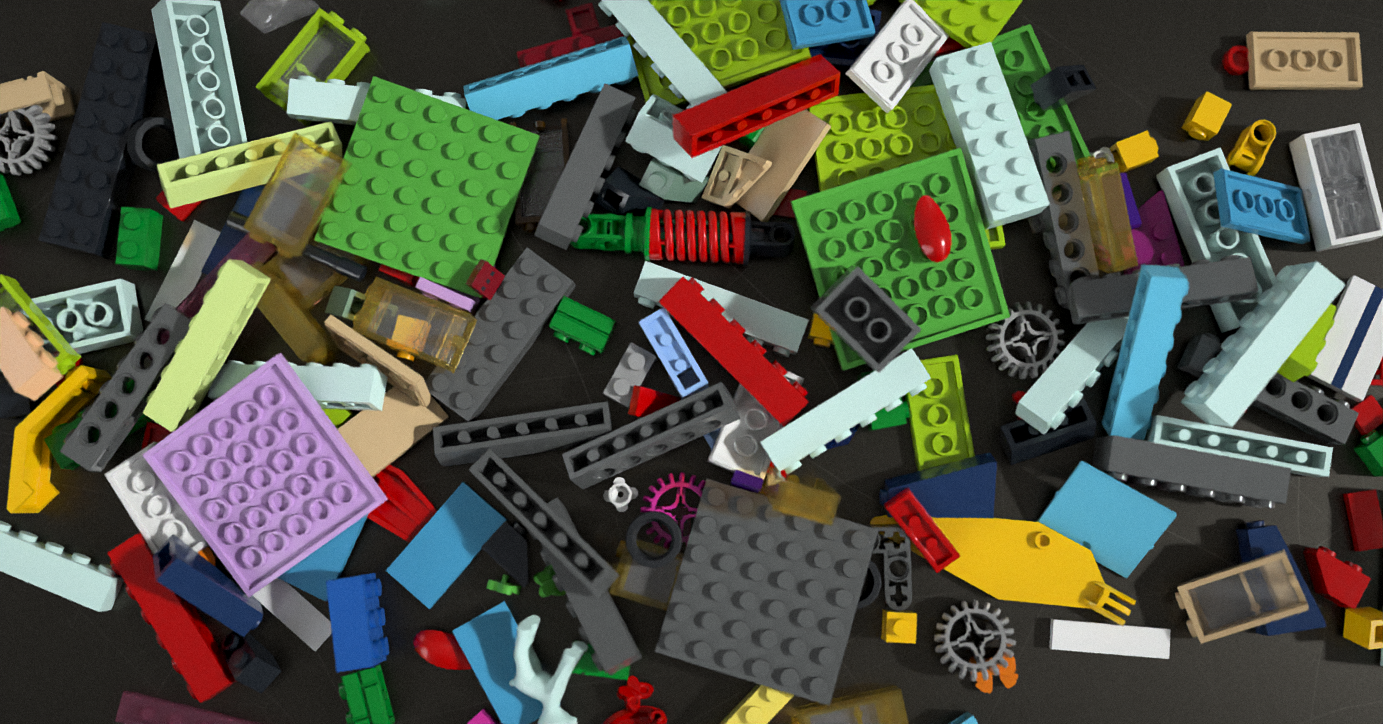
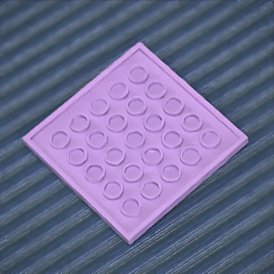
(265, 475)

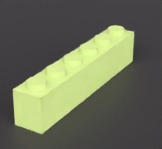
(234, 166)
(206, 344)

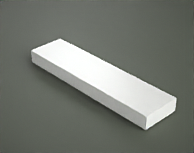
(1110, 638)

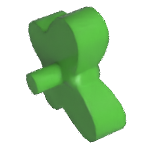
(546, 583)
(503, 586)

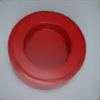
(1236, 60)

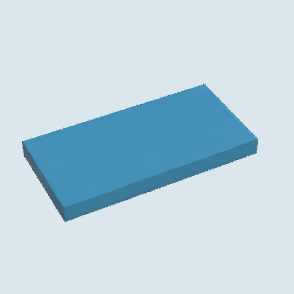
(1261, 206)
(446, 545)
(324, 563)
(489, 648)

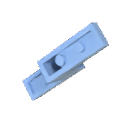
(676, 358)

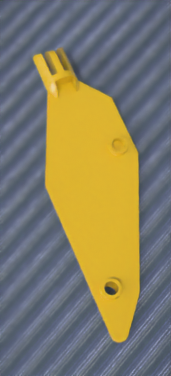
(1024, 563)

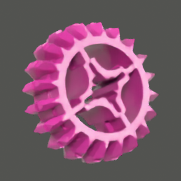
(681, 489)

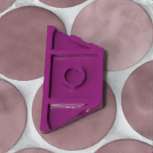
(1156, 238)

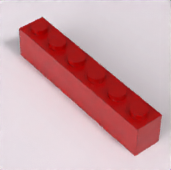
(755, 105)
(733, 351)
(174, 619)

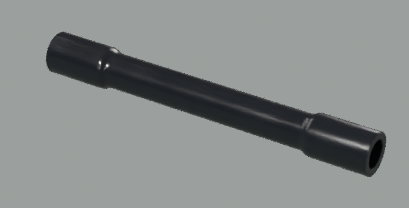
(339, 264)

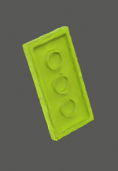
(940, 416)

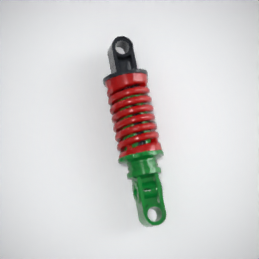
(662, 236)

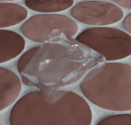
(272, 14)

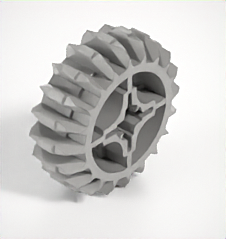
(18, 157)
(1026, 350)
(961, 644)

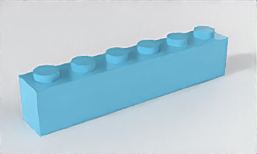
(552, 80)
(1144, 351)

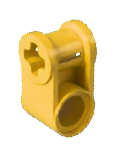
(1248, 151)

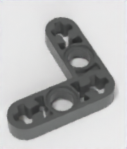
(891, 553)

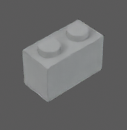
(631, 372)

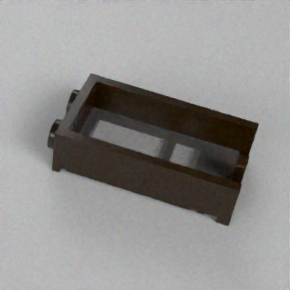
(543, 173)

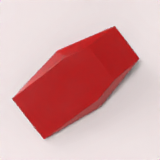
(406, 506)

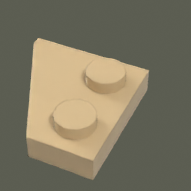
(733, 176)

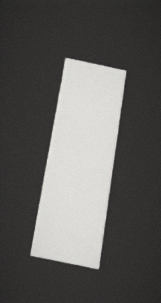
(186, 267)
(295, 612)

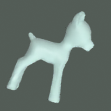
(539, 683)

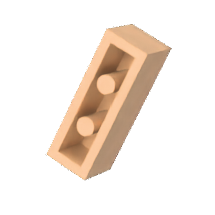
(23, 358)

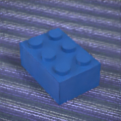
(357, 621)

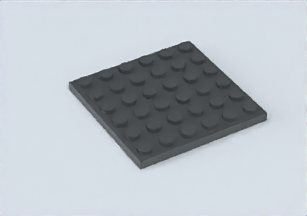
(766, 593)

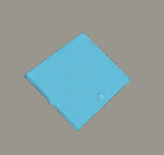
(1107, 518)

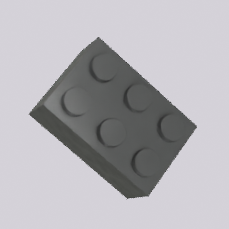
(865, 318)

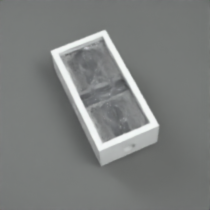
(1337, 187)

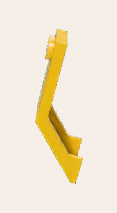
(31, 458)

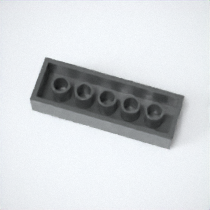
(502, 335)
(1192, 471)

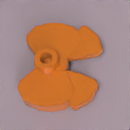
(1006, 675)

